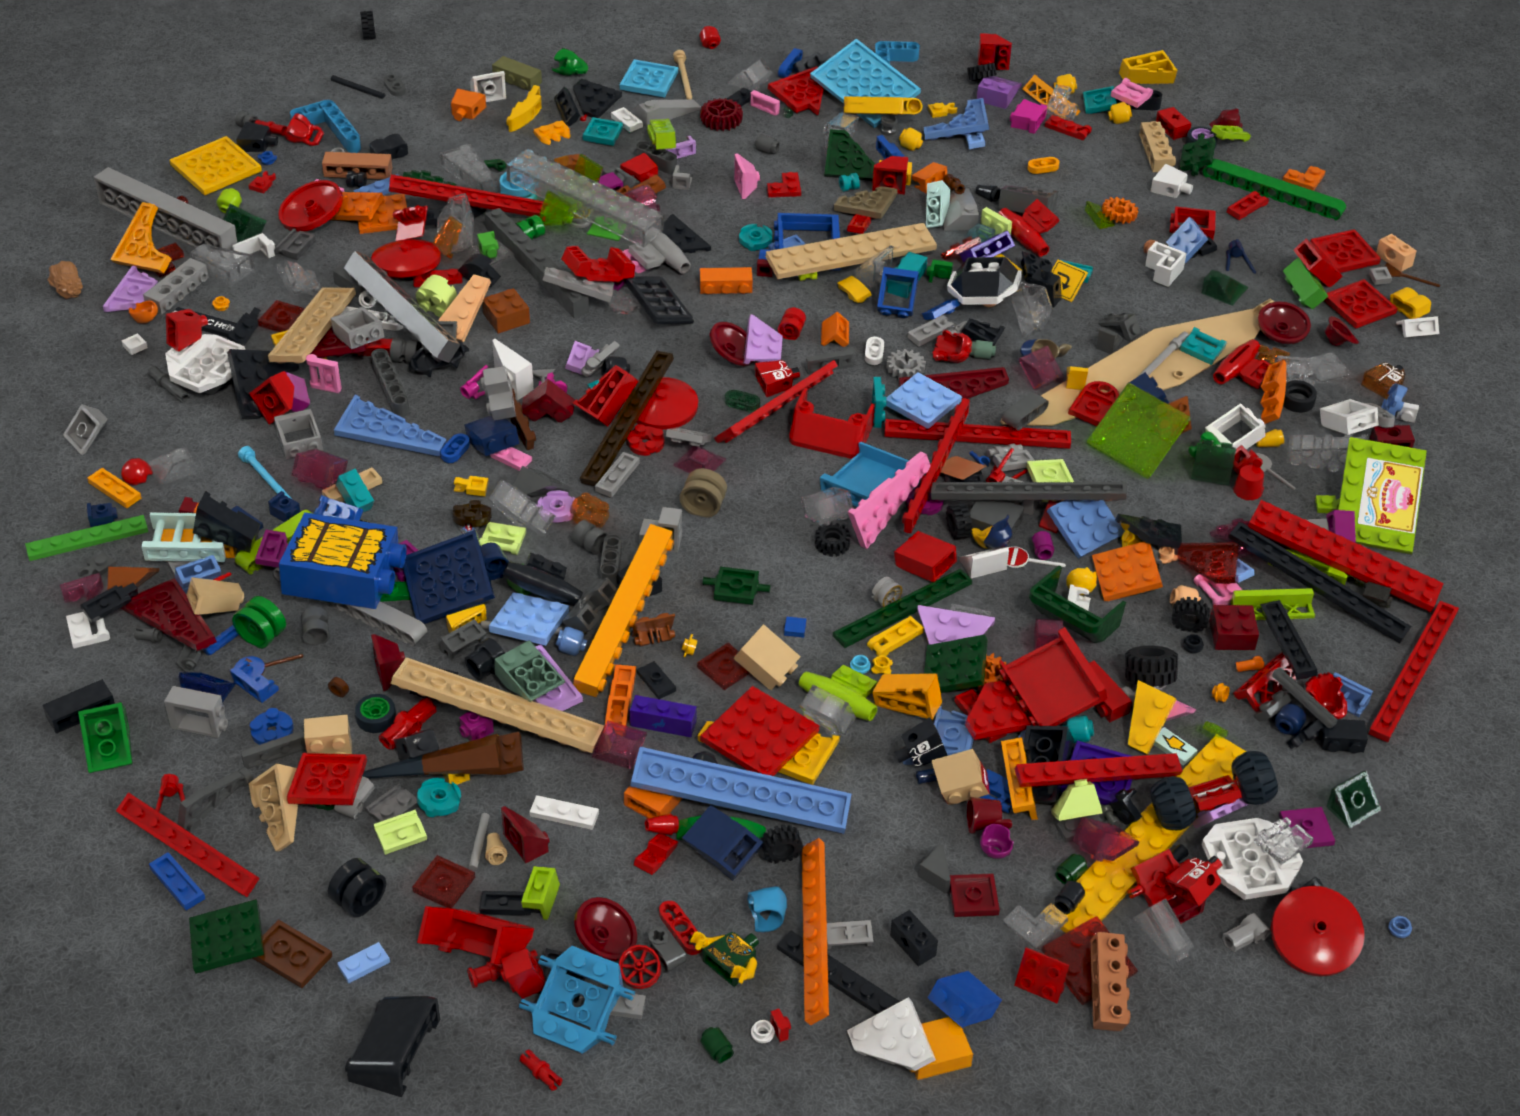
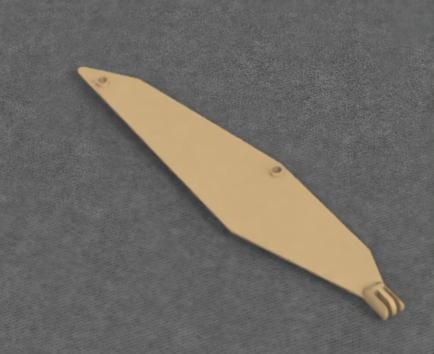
(1136, 356)

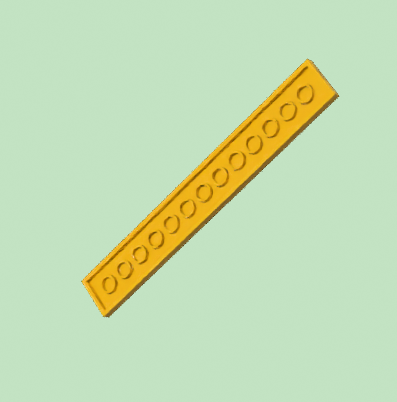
(1108, 880)

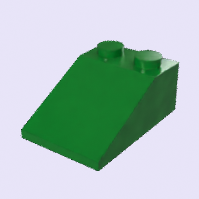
(106, 737)

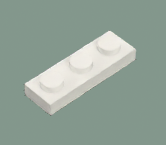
(564, 812)

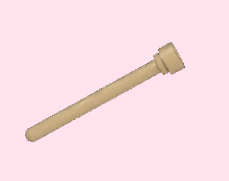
(680, 57)

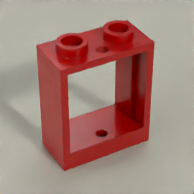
(1200, 216)

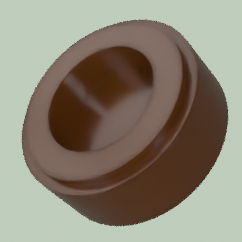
(338, 687)

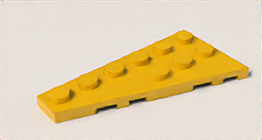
(808, 761)

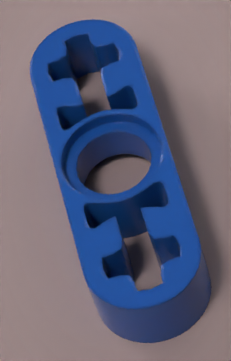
(786, 67)

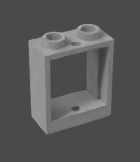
(356, 326)
(303, 420)
(181, 699)

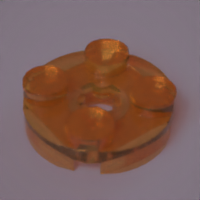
(587, 502)

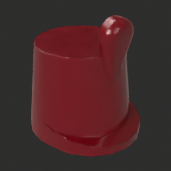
(984, 812)

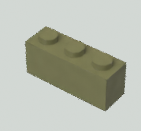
(518, 73)

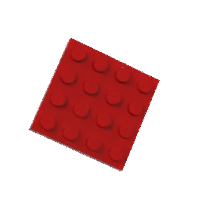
(759, 733)

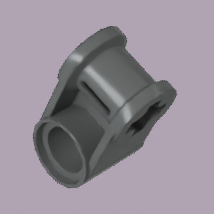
(668, 951)

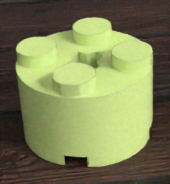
(435, 295)

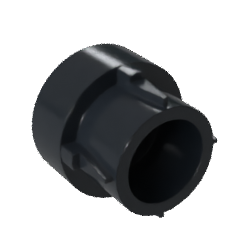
(482, 660)

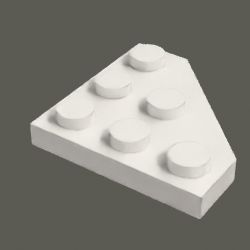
(894, 1037)

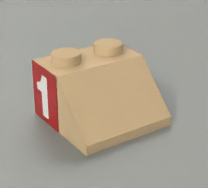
(961, 777)

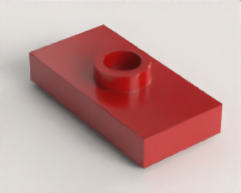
(859, 224)

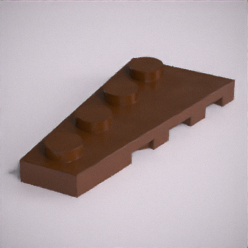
(522, 424)

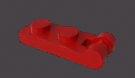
(1068, 127)
(1247, 205)
(452, 275)

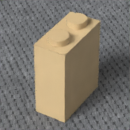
(767, 658)

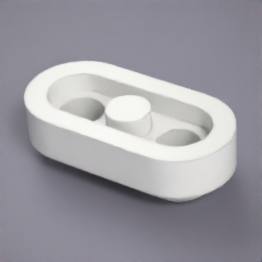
(874, 350)

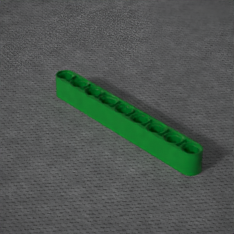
(1275, 189)

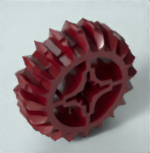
(721, 114)

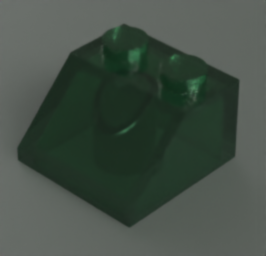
(245, 222)

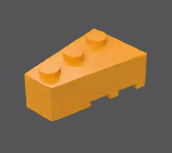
(909, 694)

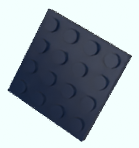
(447, 577)

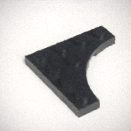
(249, 371)

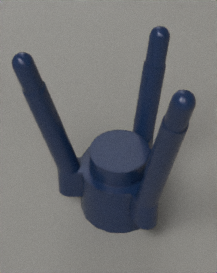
(1237, 250)

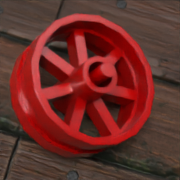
(640, 966)

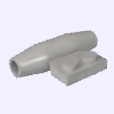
(660, 250)

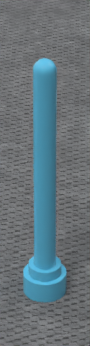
(247, 455)

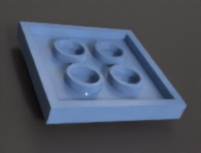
(1085, 524)

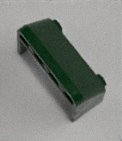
(1073, 616)

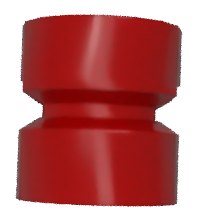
(792, 323)

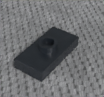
(656, 680)

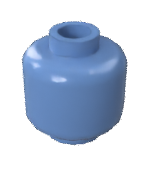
(571, 641)

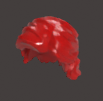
(952, 347)
(1327, 692)

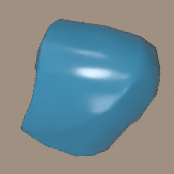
(768, 899)

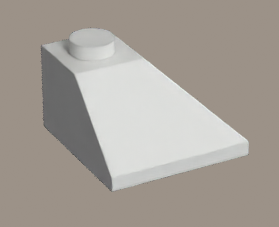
(490, 84)

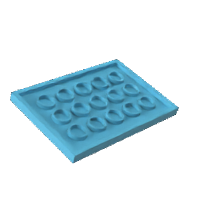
(862, 73)

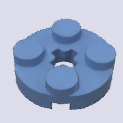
(1394, 401)

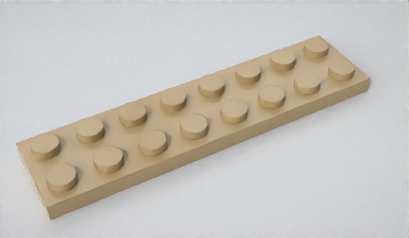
(311, 325)

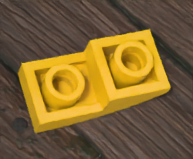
(855, 289)

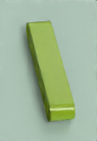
(247, 560)

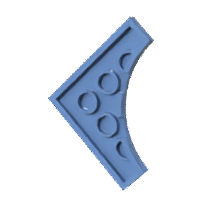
(972, 120)

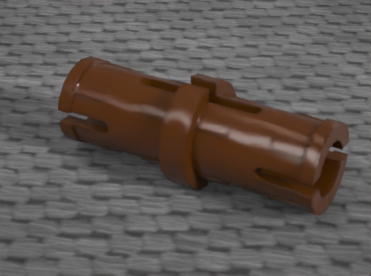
(954, 184)

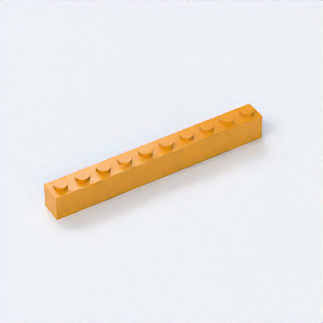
(623, 611)

